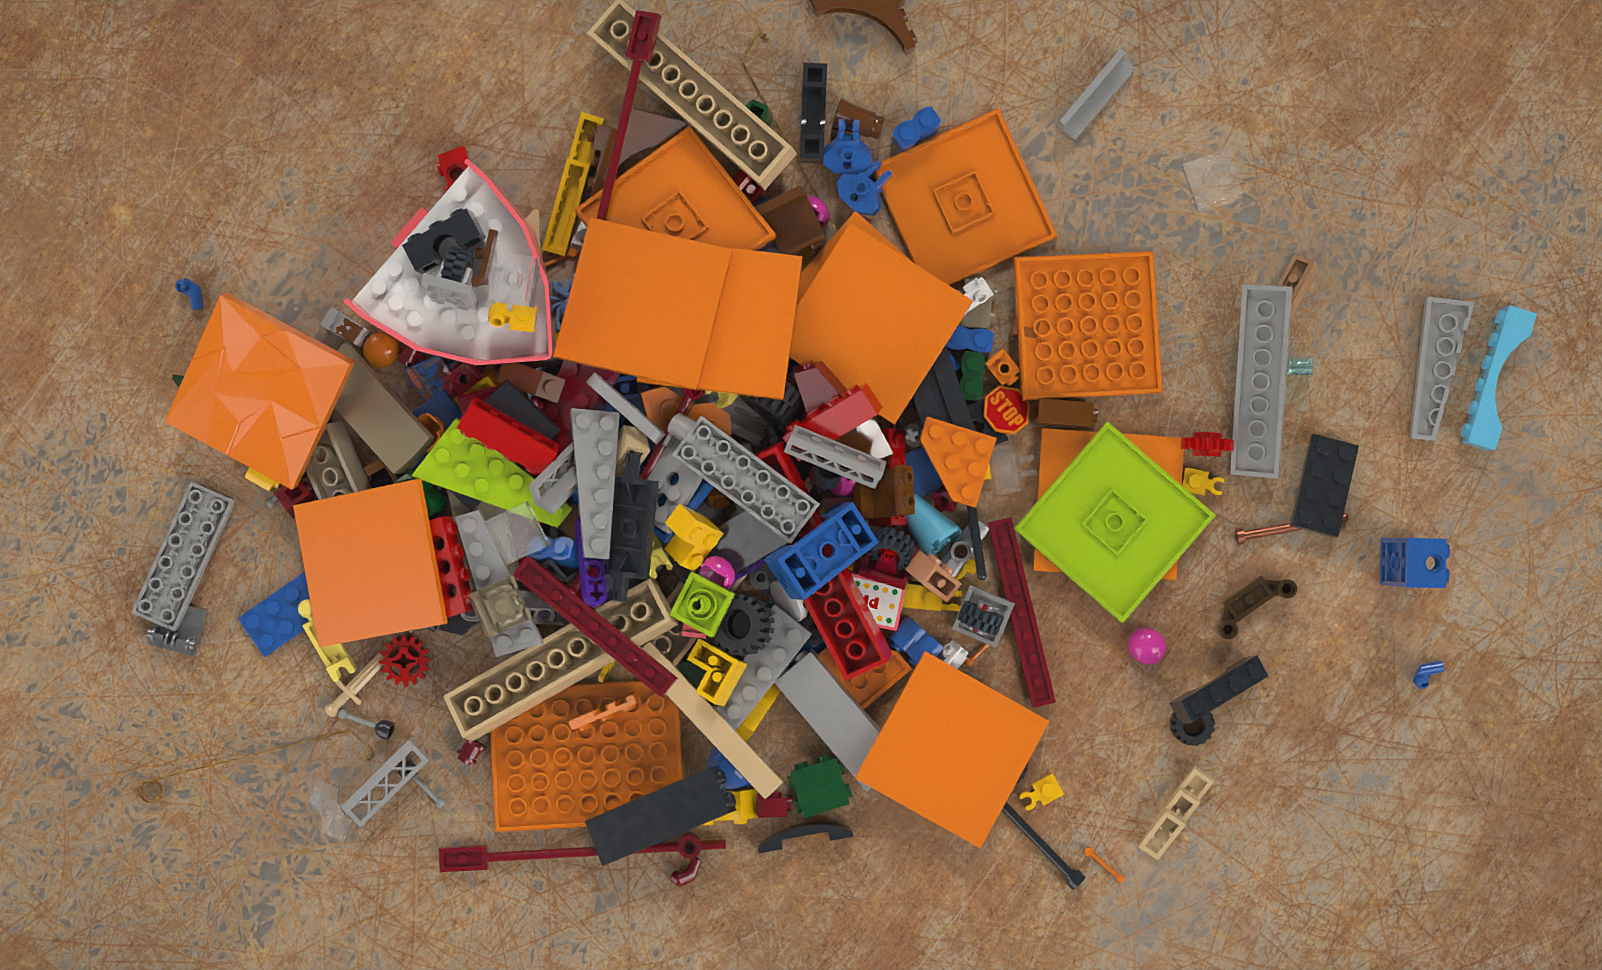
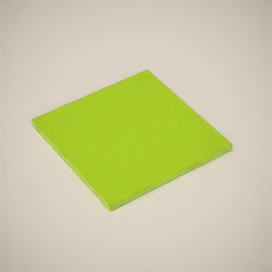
(1114, 522)

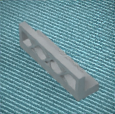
(1096, 96)
(836, 453)
(557, 486)
(381, 774)

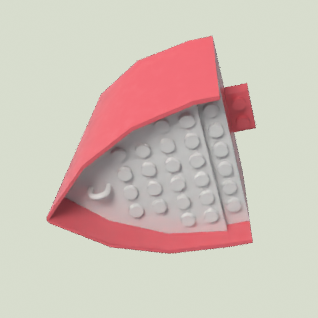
(402, 308)

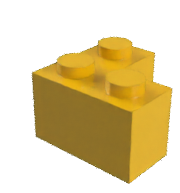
(693, 537)
(721, 674)

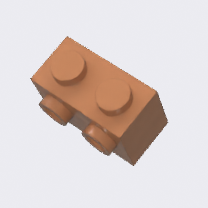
(934, 577)

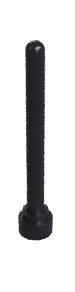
(976, 543)
(1072, 876)

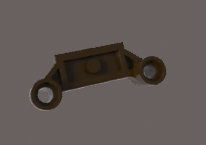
(1249, 599)

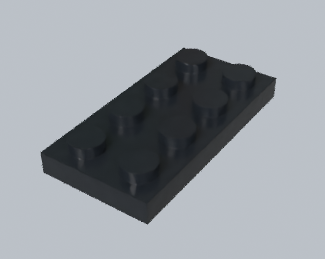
(1324, 485)

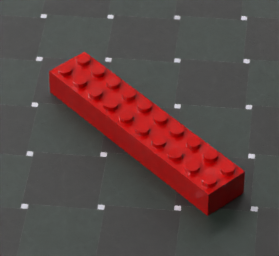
(838, 604)

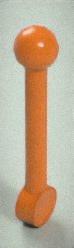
(572, 252)
(970, 660)
(1090, 853)

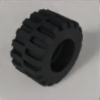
(776, 410)
(758, 631)

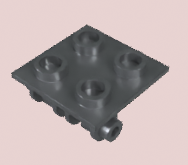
(186, 636)

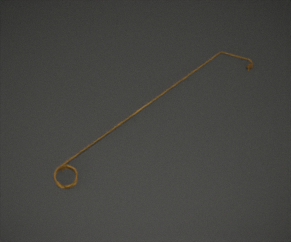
(763, 37)
(161, 790)

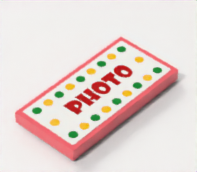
(883, 601)

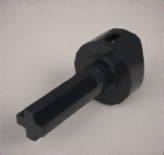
(822, 480)

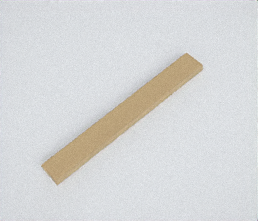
(718, 729)

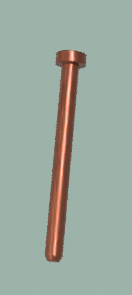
(1241, 536)

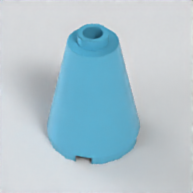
(930, 528)

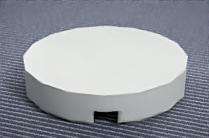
(791, 606)

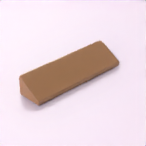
(1298, 274)

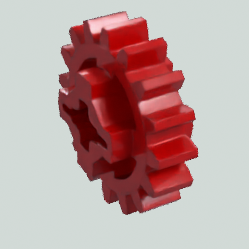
(1207, 444)
(405, 649)

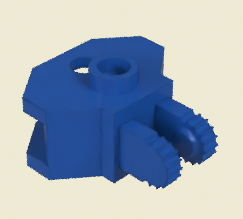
(847, 151)
(865, 188)

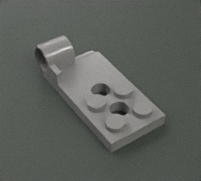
(668, 466)

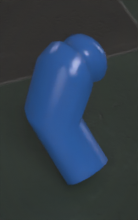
(192, 290)
(1424, 672)

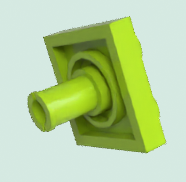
(702, 604)

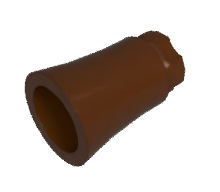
(869, 122)

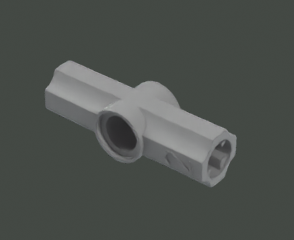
(965, 540)

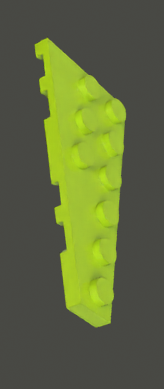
(483, 474)

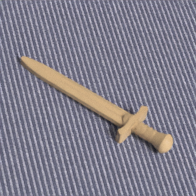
(359, 681)

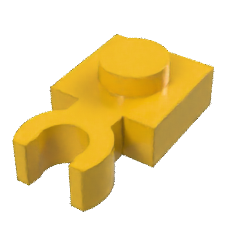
(1197, 482)
(1045, 790)

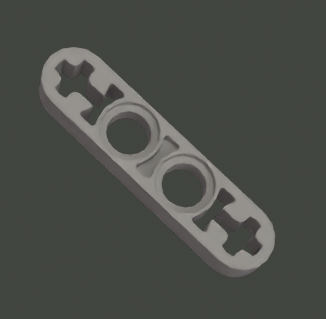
(625, 408)

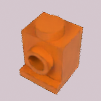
(993, 367)

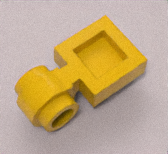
(519, 318)

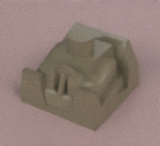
(499, 606)

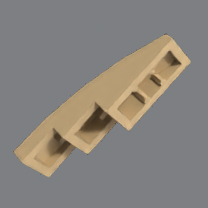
(1176, 812)

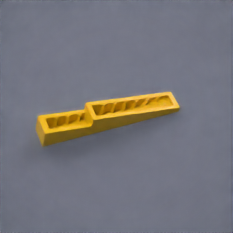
(571, 187)

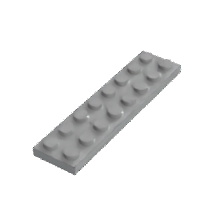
(1261, 380)

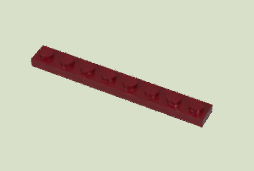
(1023, 614)
(595, 626)

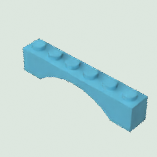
(1483, 424)

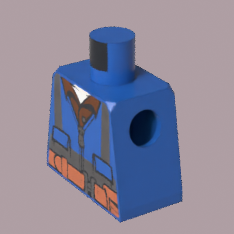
(426, 375)

